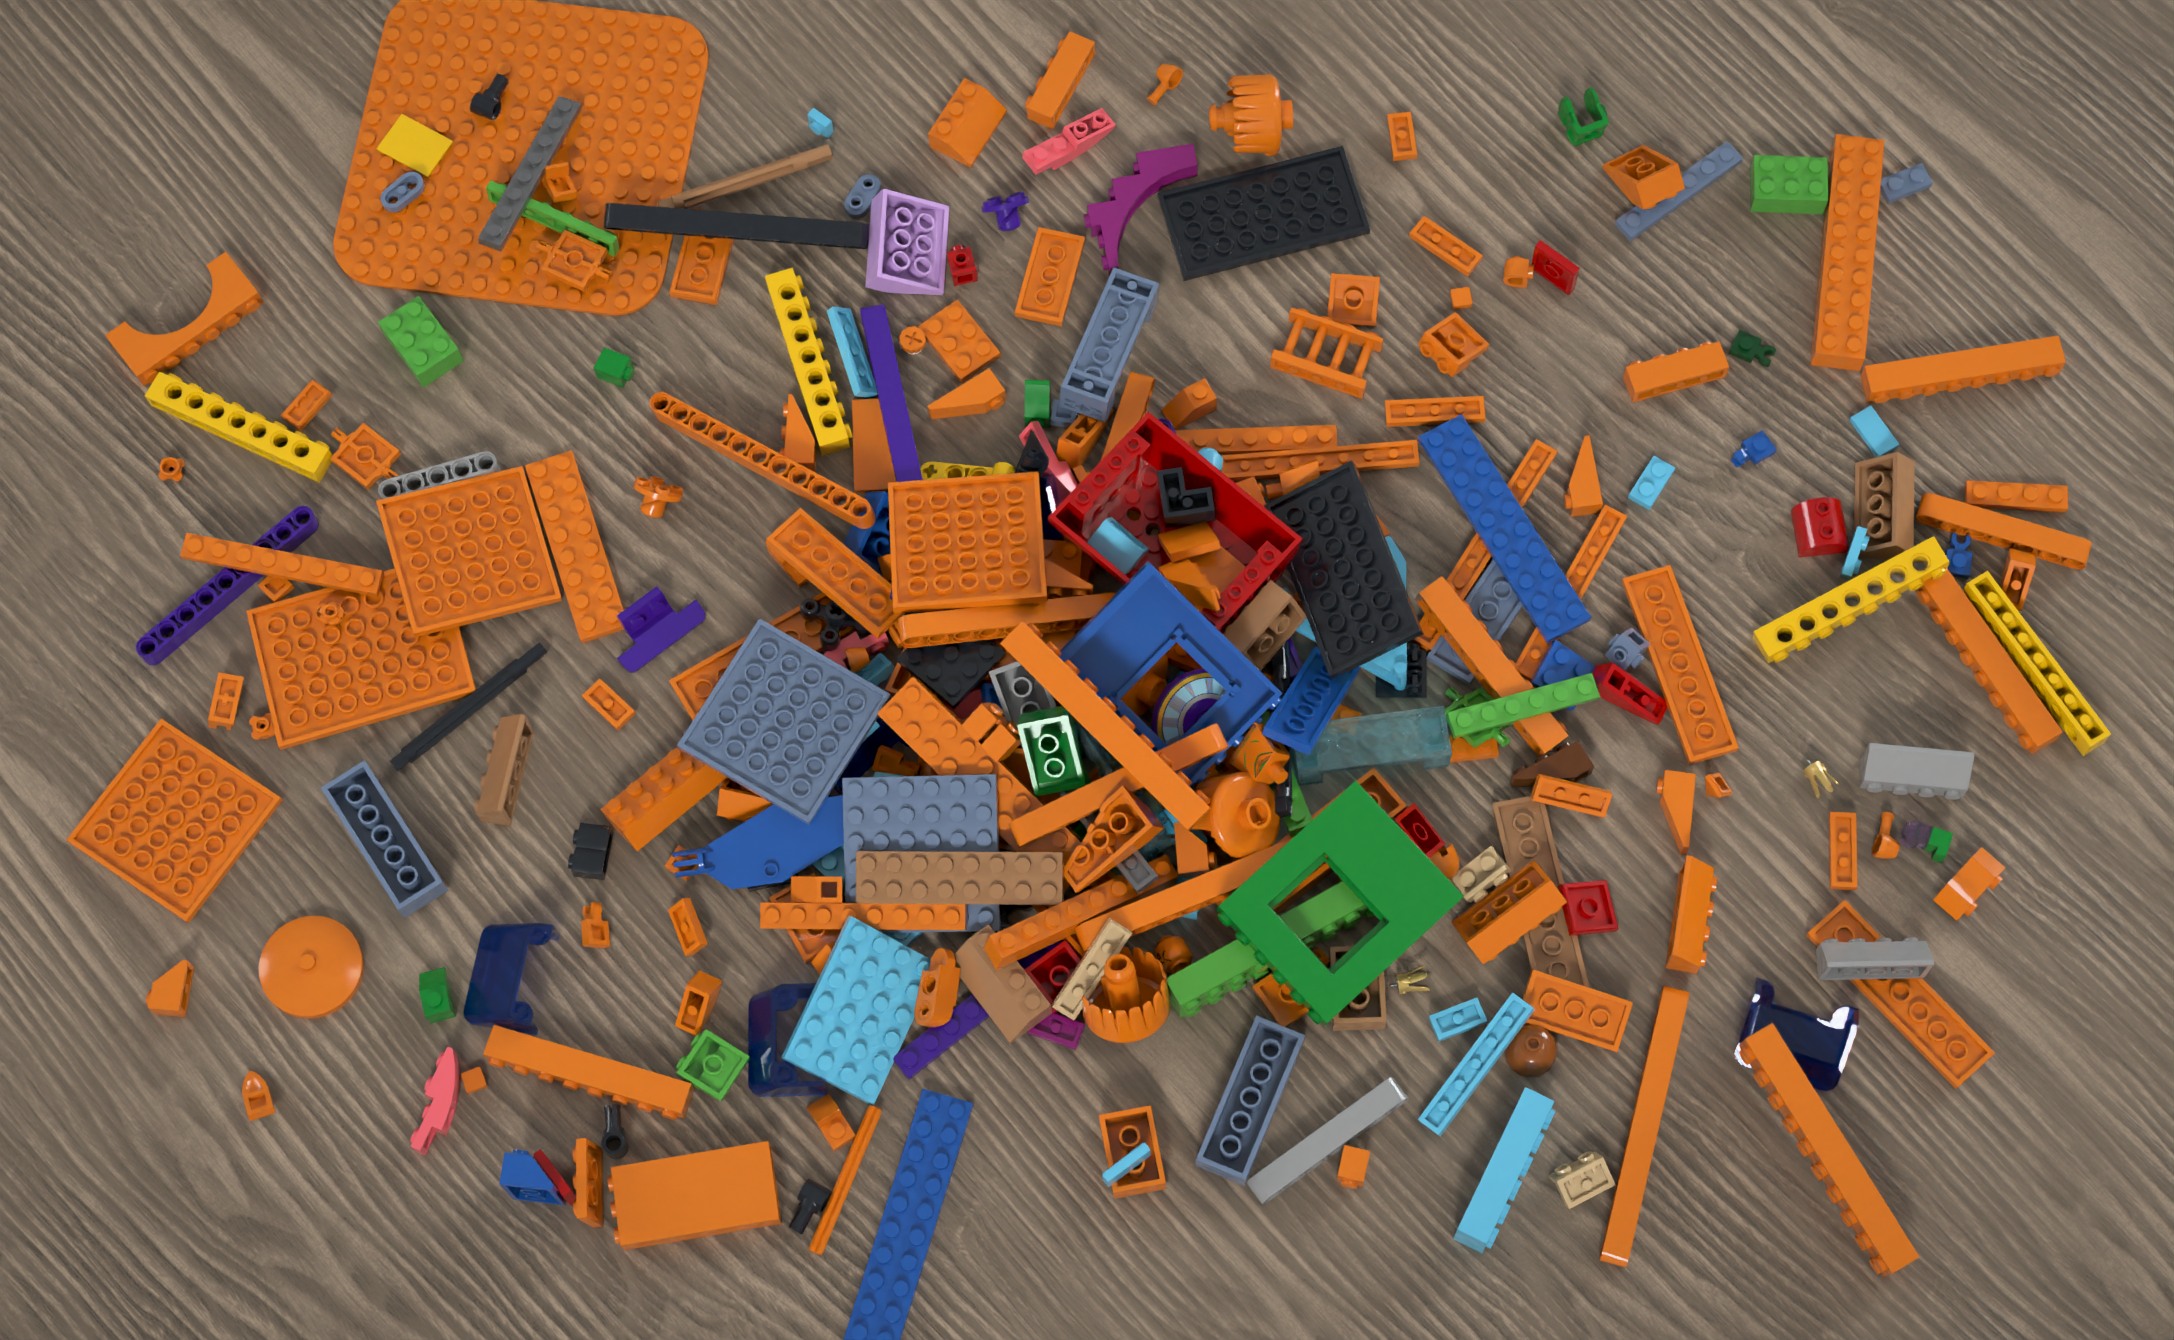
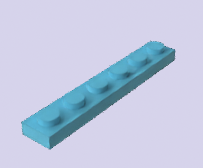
(1476, 1064)

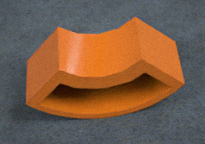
(1969, 884)

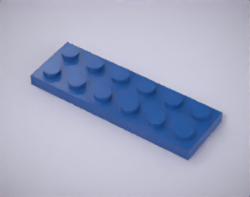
(1308, 705)

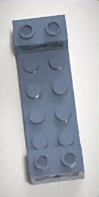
(1108, 344)

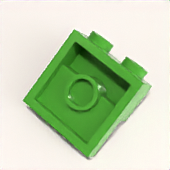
(712, 1065)

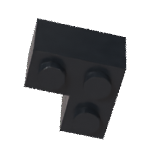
(1182, 505)

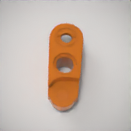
(937, 990)

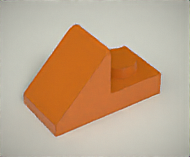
(831, 1122)

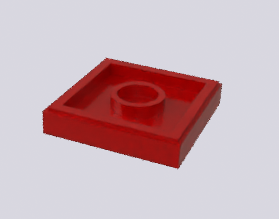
(1555, 267)
(1588, 908)
(555, 1176)

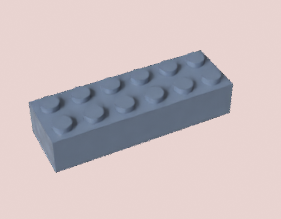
(384, 839)
(1250, 1100)

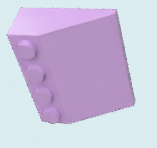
(907, 244)

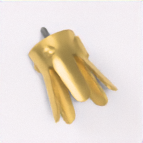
(1818, 771)
(1404, 980)

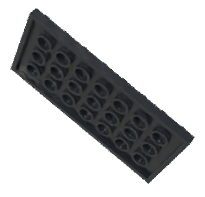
(1263, 213)
(1345, 571)

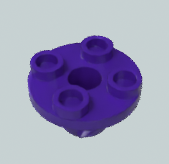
(1006, 210)

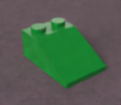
(1051, 750)

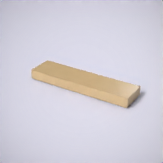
(1090, 969)

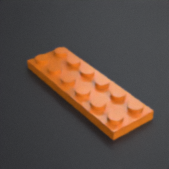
(835, 571)

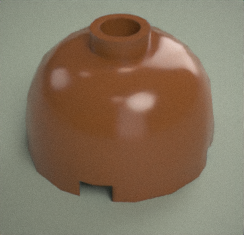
(1531, 1051)

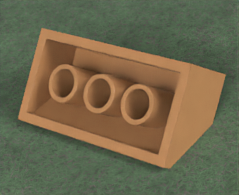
(1885, 504)
(505, 770)
(1004, 993)

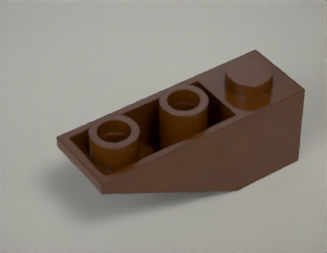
(1568, 763)

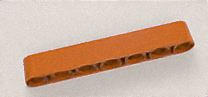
(2003, 531)

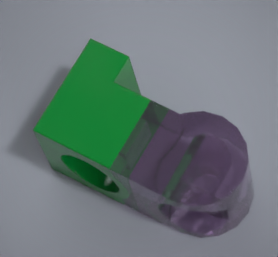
(1926, 838)

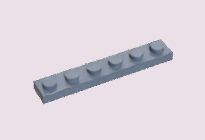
(1694, 179)

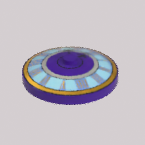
(1184, 704)

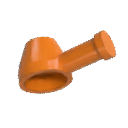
(1169, 77)
(857, 658)
(1884, 845)

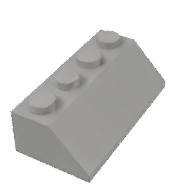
(1915, 770)
(1873, 959)

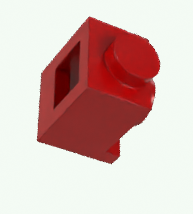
(961, 265)

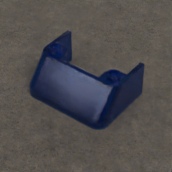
(766, 1074)

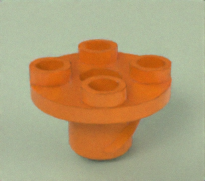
(656, 495)

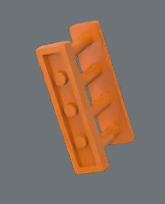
(1330, 375)

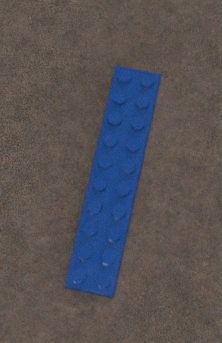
(1504, 529)
(909, 1218)

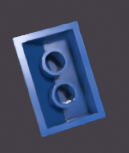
(875, 541)
(526, 1179)

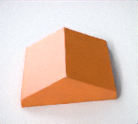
(1353, 299)

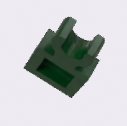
(1748, 347)

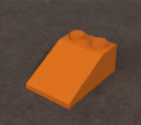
(1645, 176)

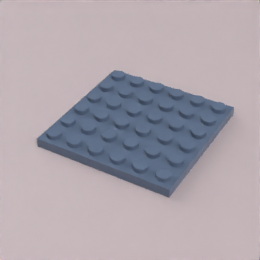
(784, 721)
(922, 816)

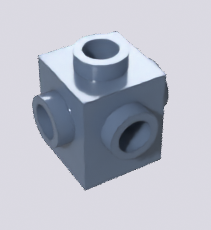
(1627, 649)

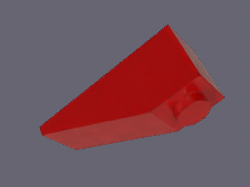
(1628, 693)

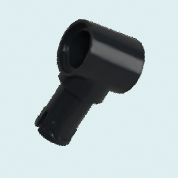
(489, 102)
(614, 1132)
(811, 1199)

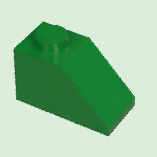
(1037, 402)
(436, 995)

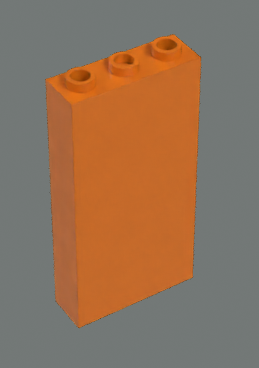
(694, 1195)

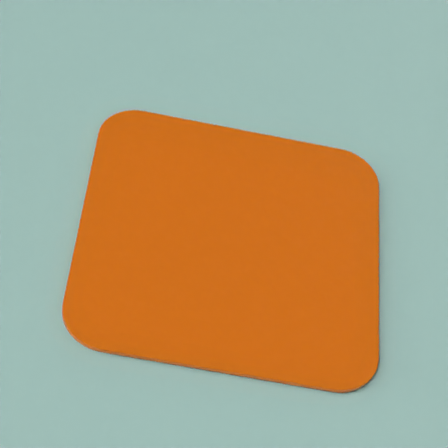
(629, 145)

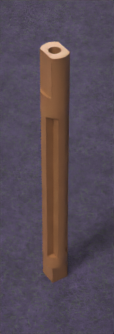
(748, 178)

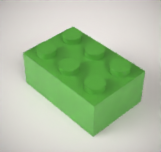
(1788, 184)
(420, 341)

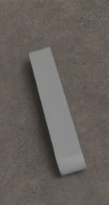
(1327, 1140)

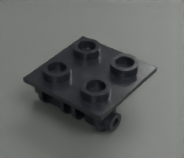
(1033, 457)
(1416, 677)

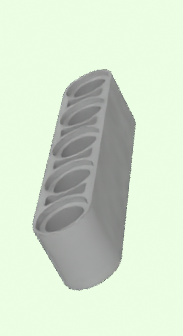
(448, 470)

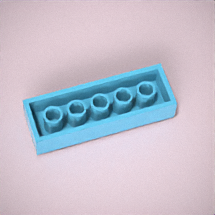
(1502, 1173)

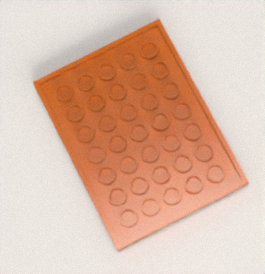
(351, 672)

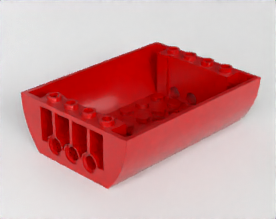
(1129, 482)

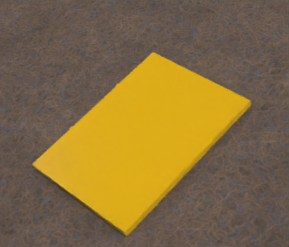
(414, 145)

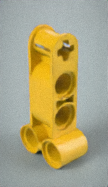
(951, 470)

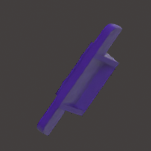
(655, 627)

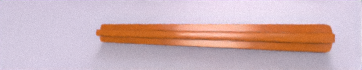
(845, 1180)

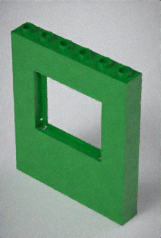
(1380, 869)

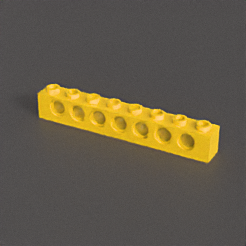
(167, 386)
(828, 438)
(1926, 552)
(2037, 664)

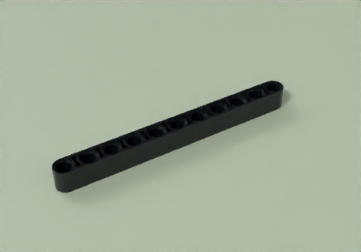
(736, 226)

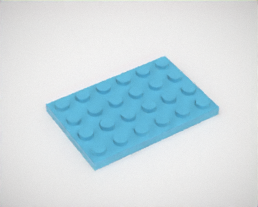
(858, 1011)

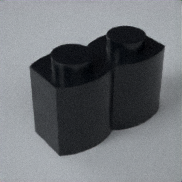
(591, 851)

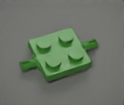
(1466, 700)

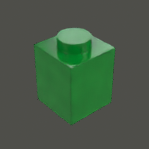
(614, 367)

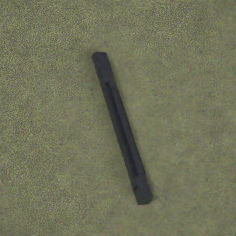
(1281, 679)
(467, 707)

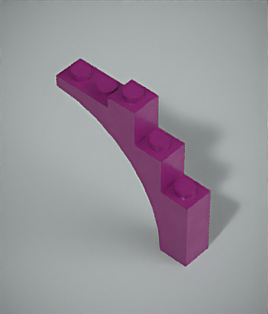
(1151, 173)

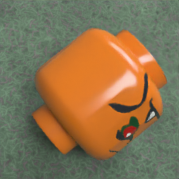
(1173, 953)

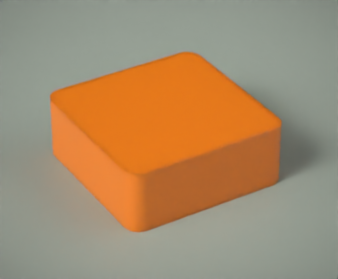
(1461, 298)
(474, 1080)

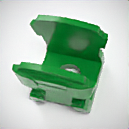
(1575, 133)

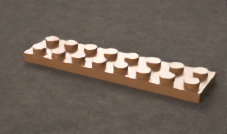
(1527, 837)
(959, 877)

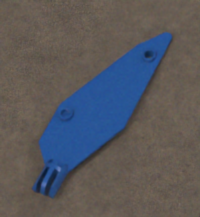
(768, 847)

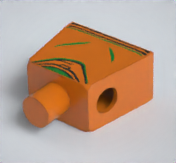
(1261, 757)

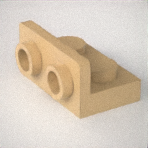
(1481, 874)
(1582, 1179)

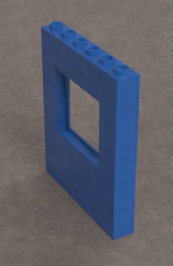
(1139, 629)

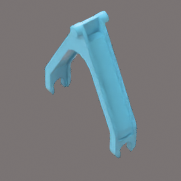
(1393, 664)

